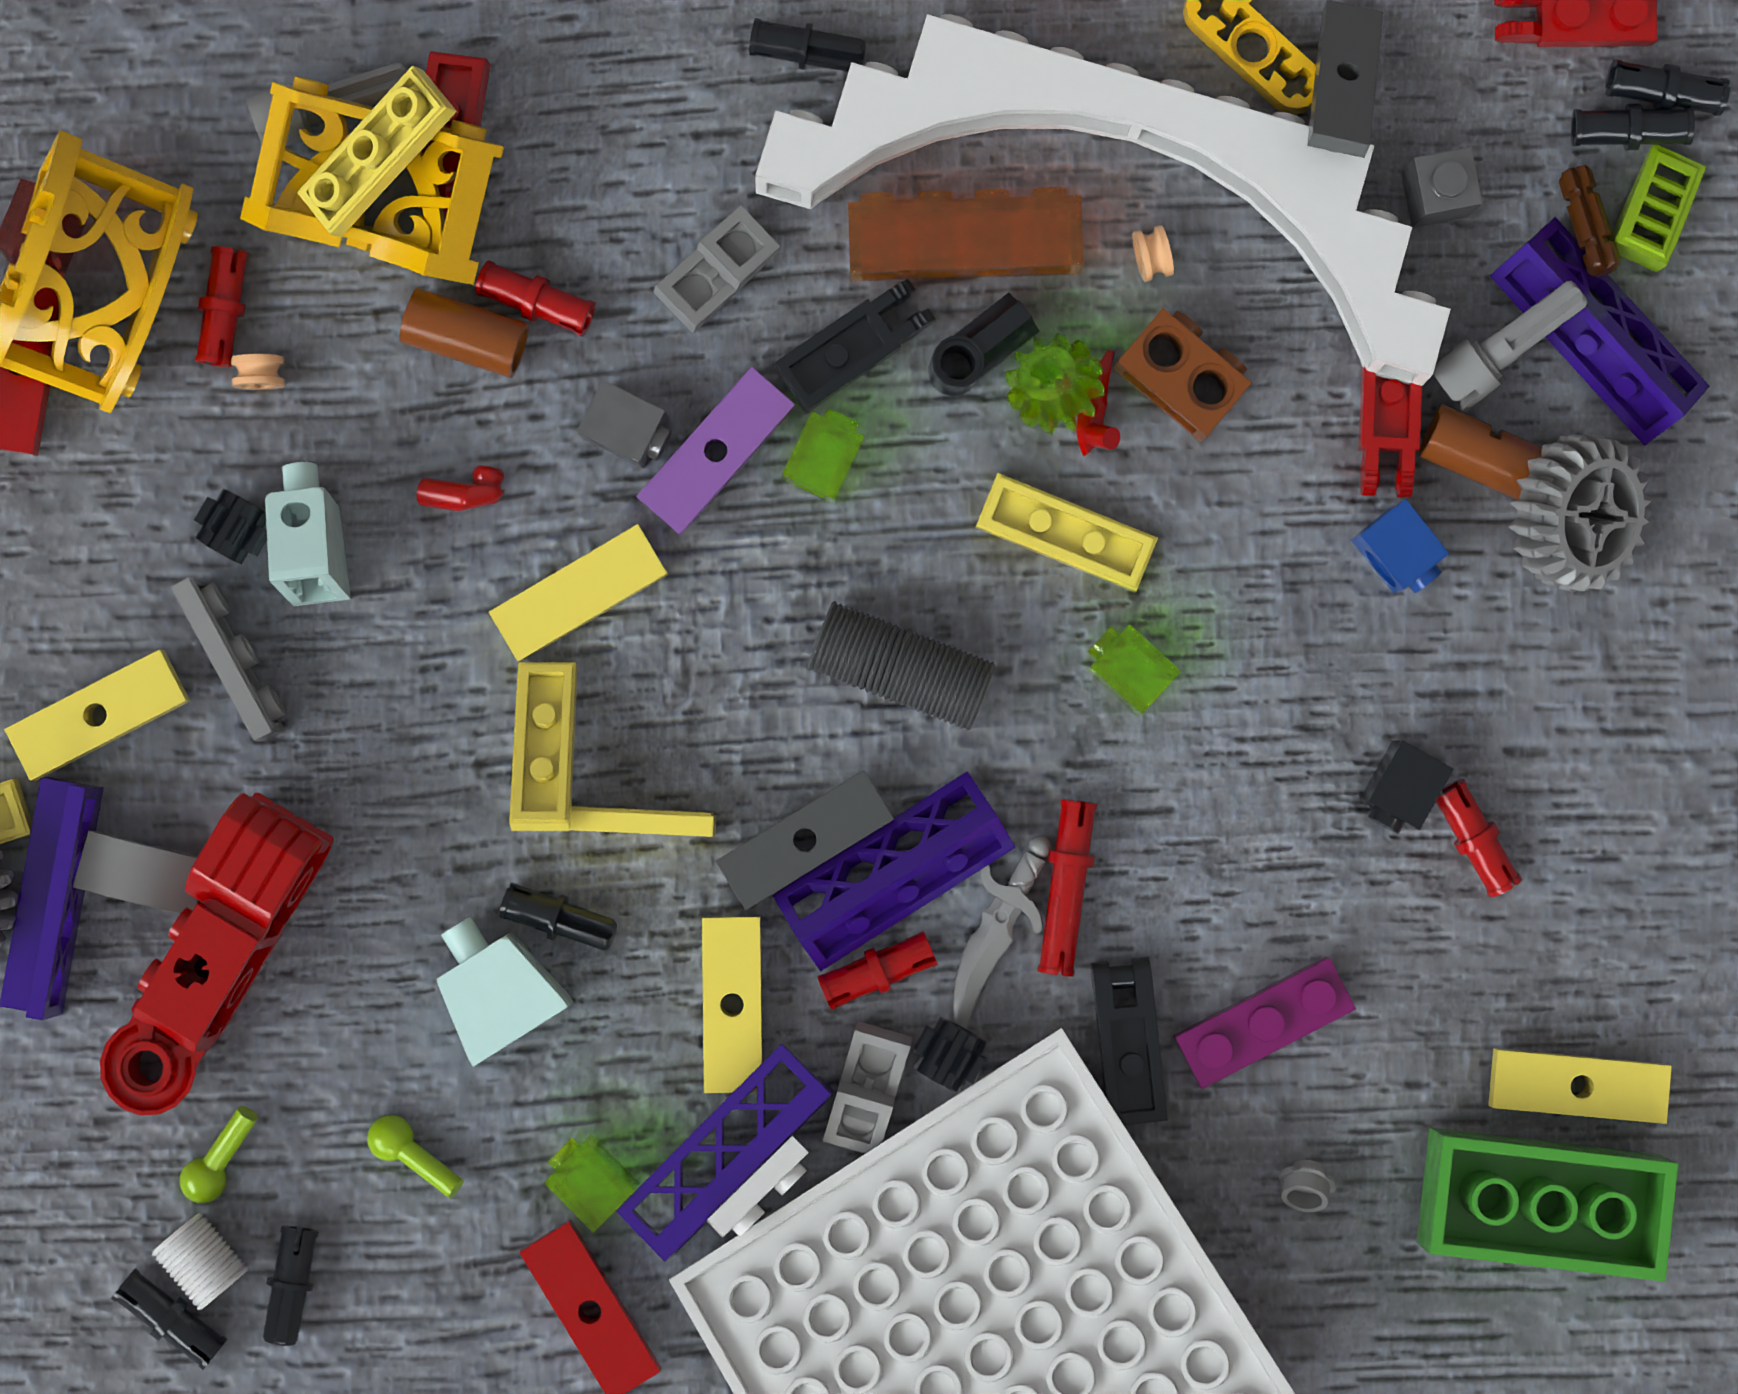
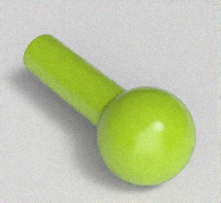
(392, 1140)
(205, 1177)

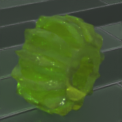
(1065, 399)

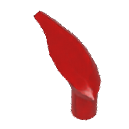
(1091, 430)

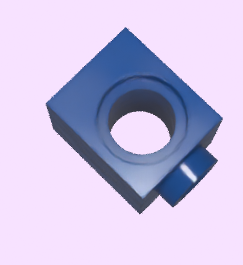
(1401, 548)

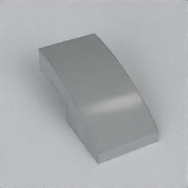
(716, 269)
(135, 872)
(867, 1088)

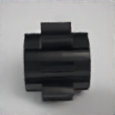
(231, 526)
(950, 1055)

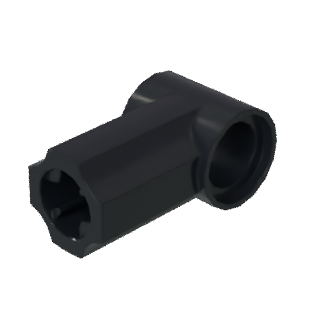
(984, 344)

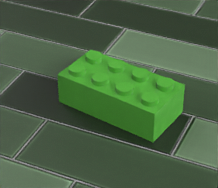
(1547, 1204)

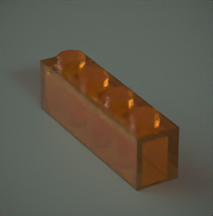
(965, 236)

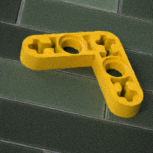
(1271, 90)

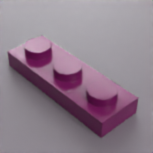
(1264, 1022)

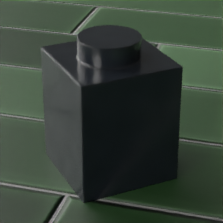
(1404, 787)

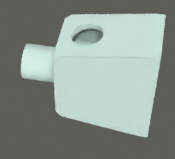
(305, 539)
(496, 990)

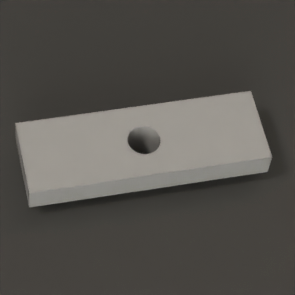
(231, 658)

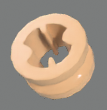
(1153, 253)
(257, 371)

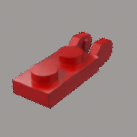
(1582, 23)
(1388, 424)

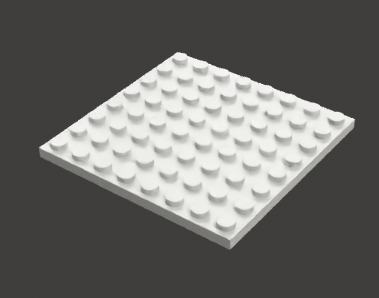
(982, 1256)

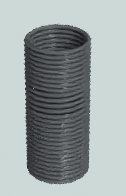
(901, 666)

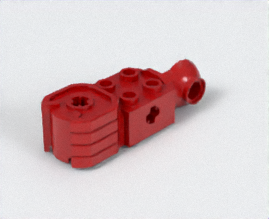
(249, 888)

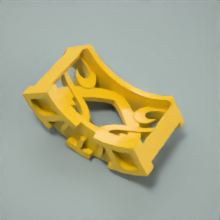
(54, 197)
(433, 246)

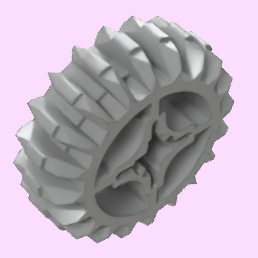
(1572, 478)

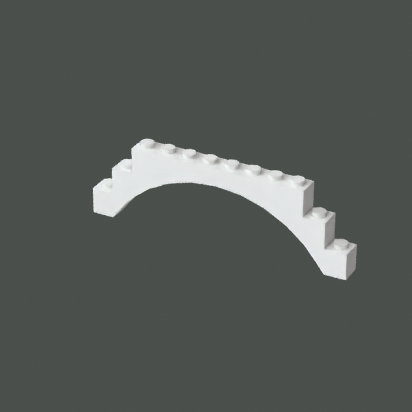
(987, 82)

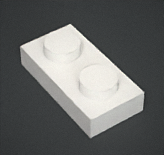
(742, 1207)

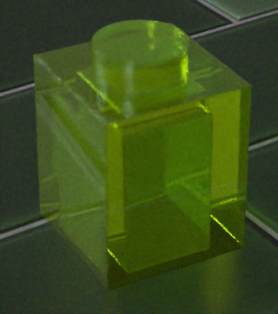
(824, 455)
(1131, 668)
(589, 1181)

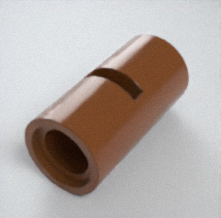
(464, 332)
(1472, 451)

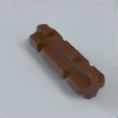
(1589, 221)

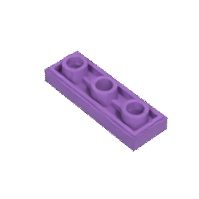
(740, 423)

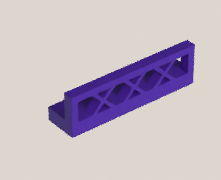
(1597, 338)
(899, 879)
(47, 901)
(741, 1168)

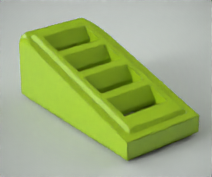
(1637, 248)

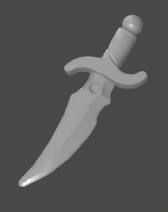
(996, 927)

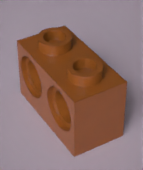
(1173, 386)

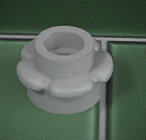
(1306, 1186)

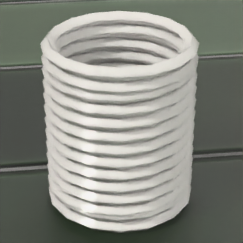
(199, 1261)

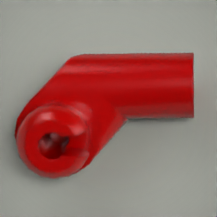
(462, 496)

